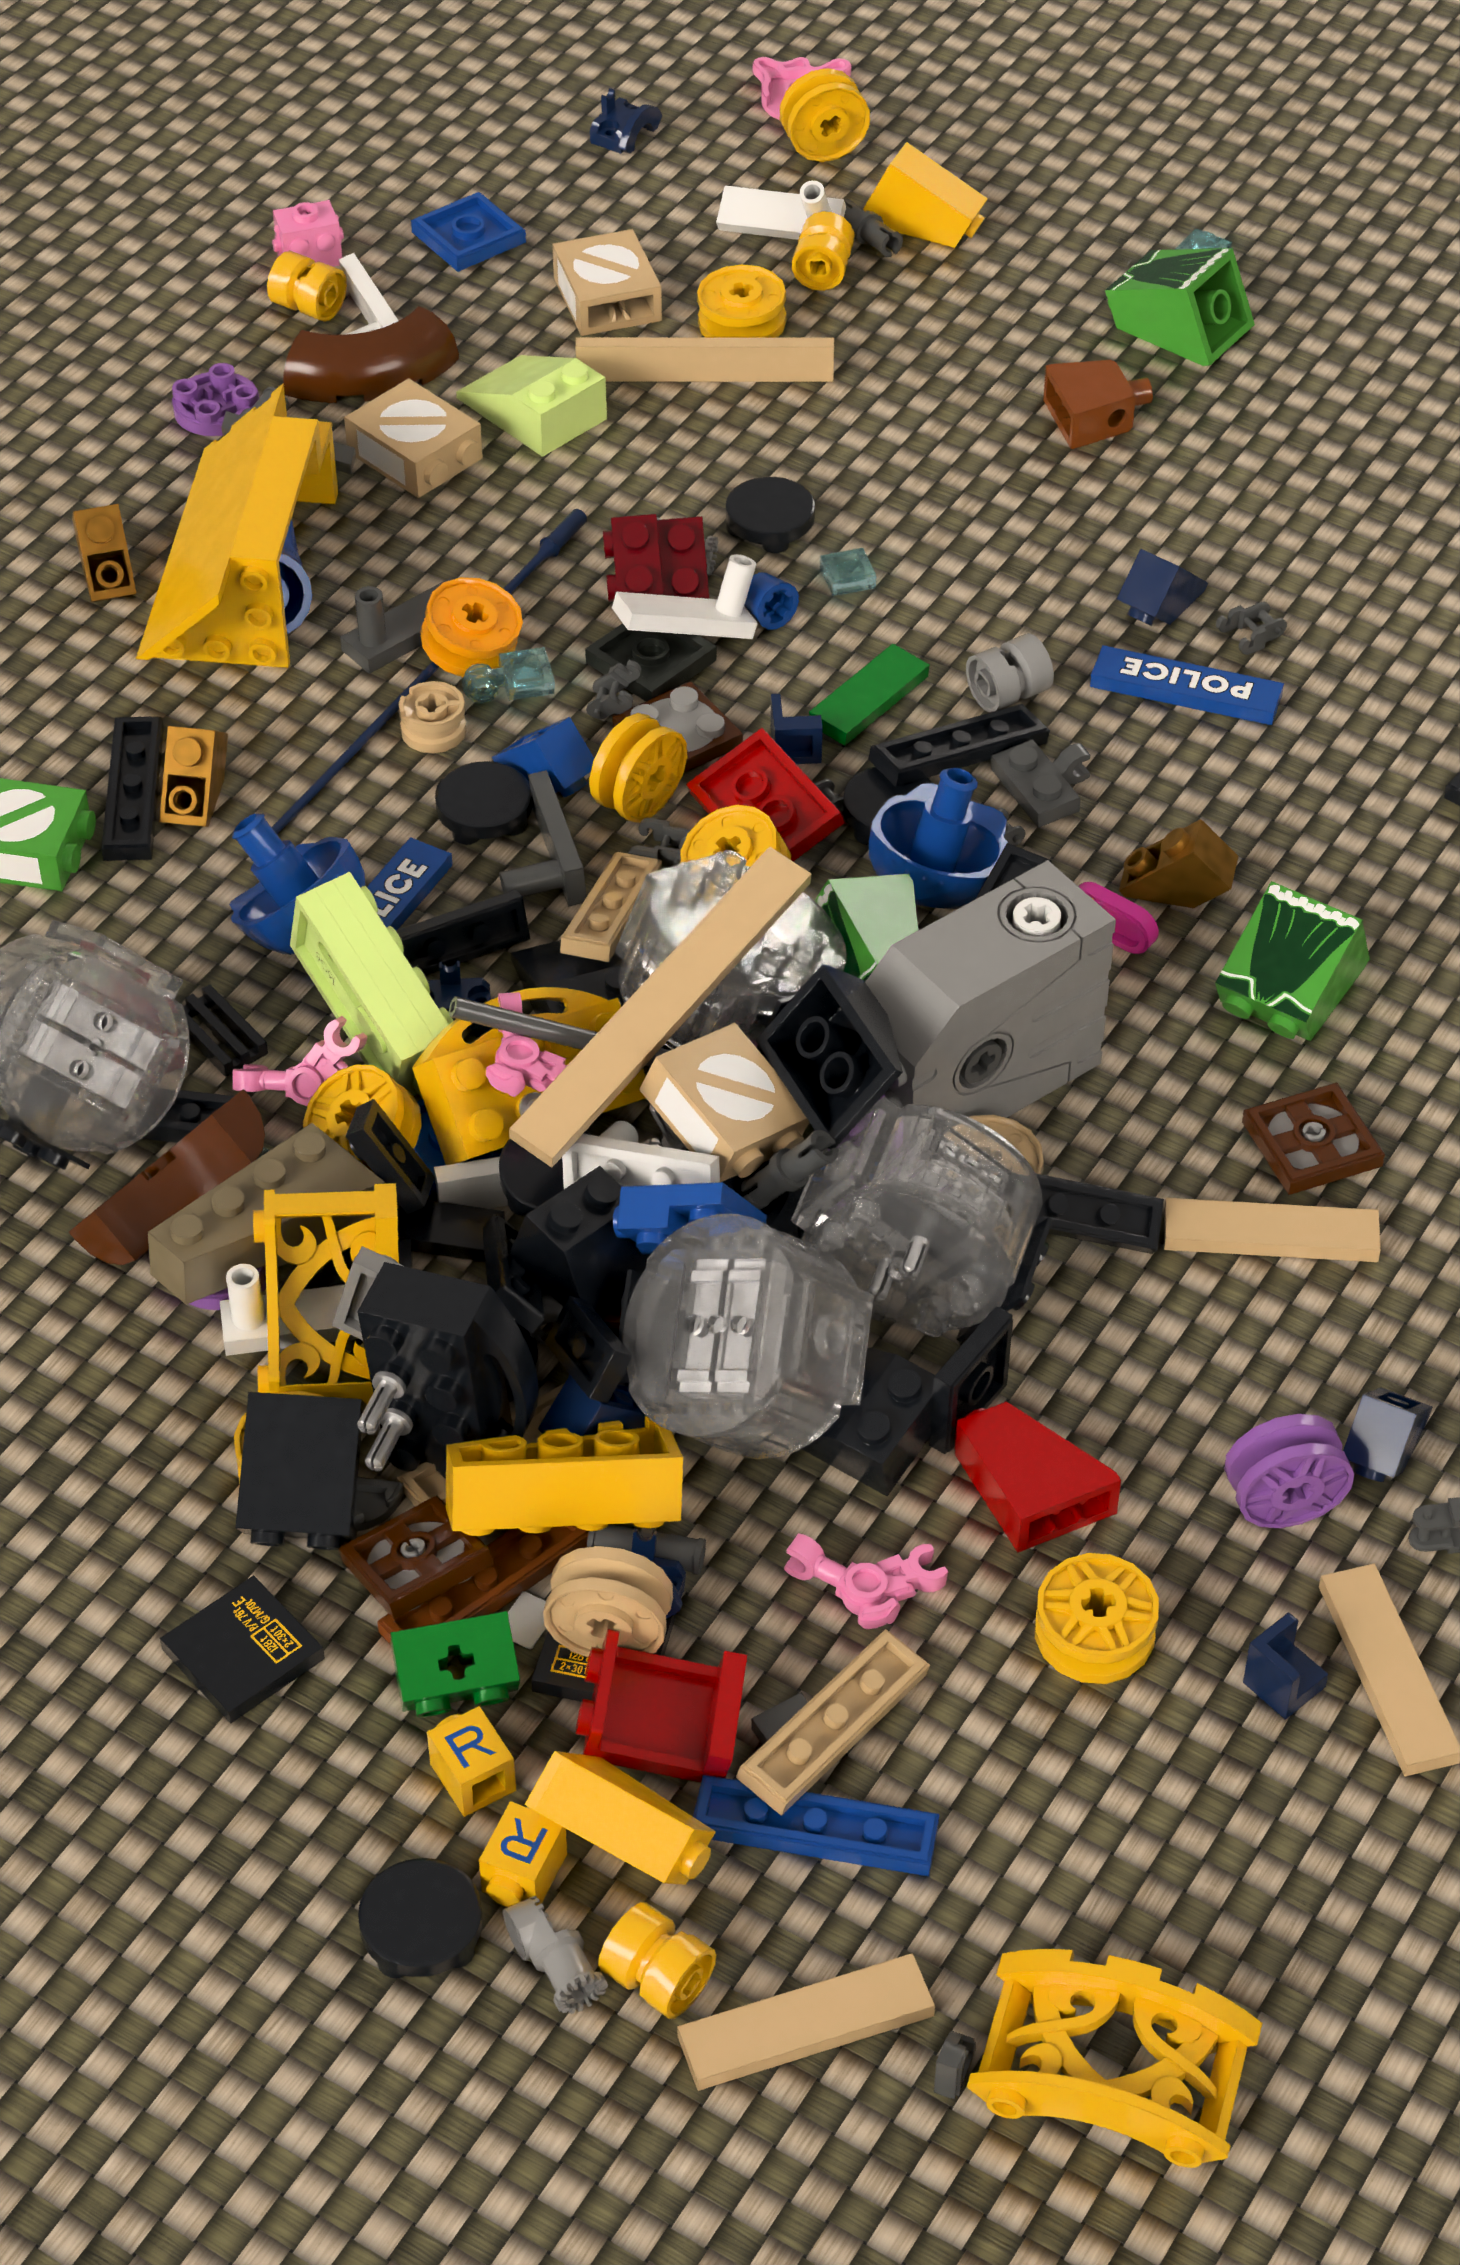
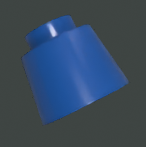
(771, 601)

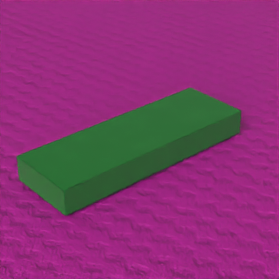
(870, 693)

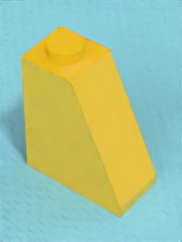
(926, 200)
(621, 1817)

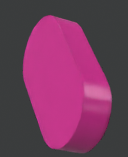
(1134, 925)

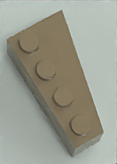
(216, 1230)

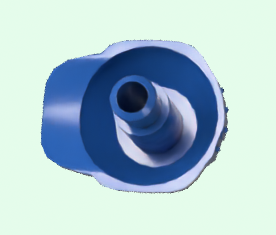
(939, 840)
(283, 873)

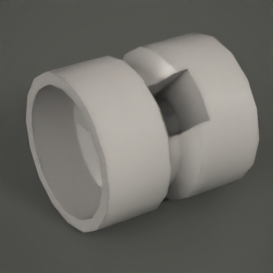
(1009, 672)

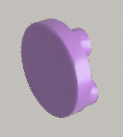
(205, 398)

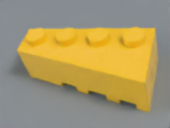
(565, 1480)

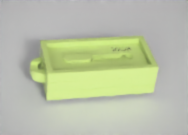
(366, 976)

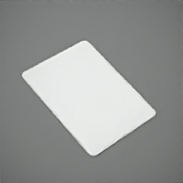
(527, 1620)

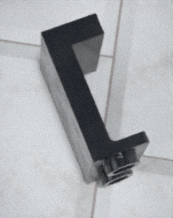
(299, 1469)

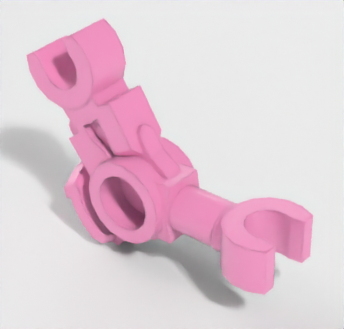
(519, 1058)
(304, 1079)
(868, 1588)

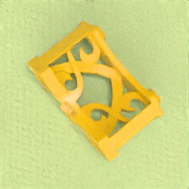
(374, 1233)
(1200, 2026)

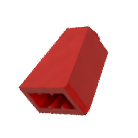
(1033, 1476)

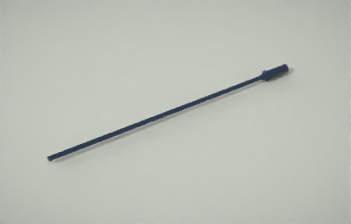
(549, 547)

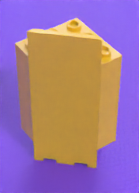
(223, 570)

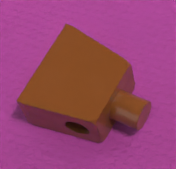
(1093, 400)

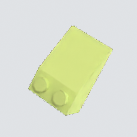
(540, 400)

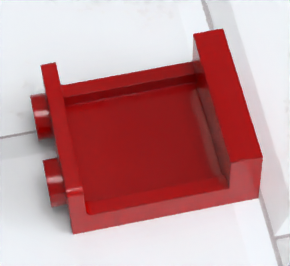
(661, 1711)

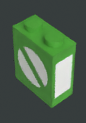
(42, 833)

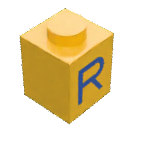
(471, 1760)
(522, 1856)

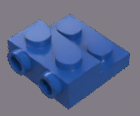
(657, 1211)

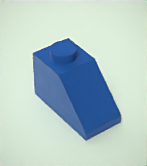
(555, 749)

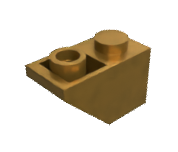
(104, 552)
(192, 775)
(1181, 868)

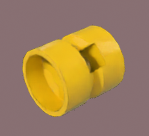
(823, 251)
(307, 286)
(650, 1955)

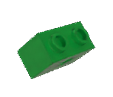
(476, 1641)

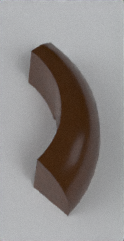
(369, 361)
(187, 1171)

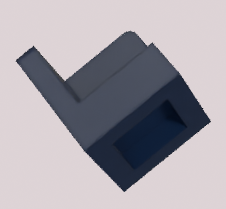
(796, 735)
(1280, 1670)

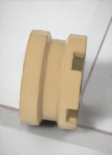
(432, 717)

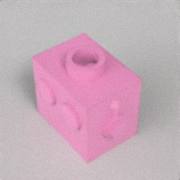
(309, 231)

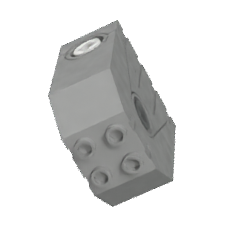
(999, 997)

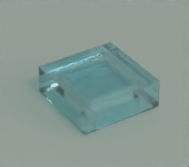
(847, 571)

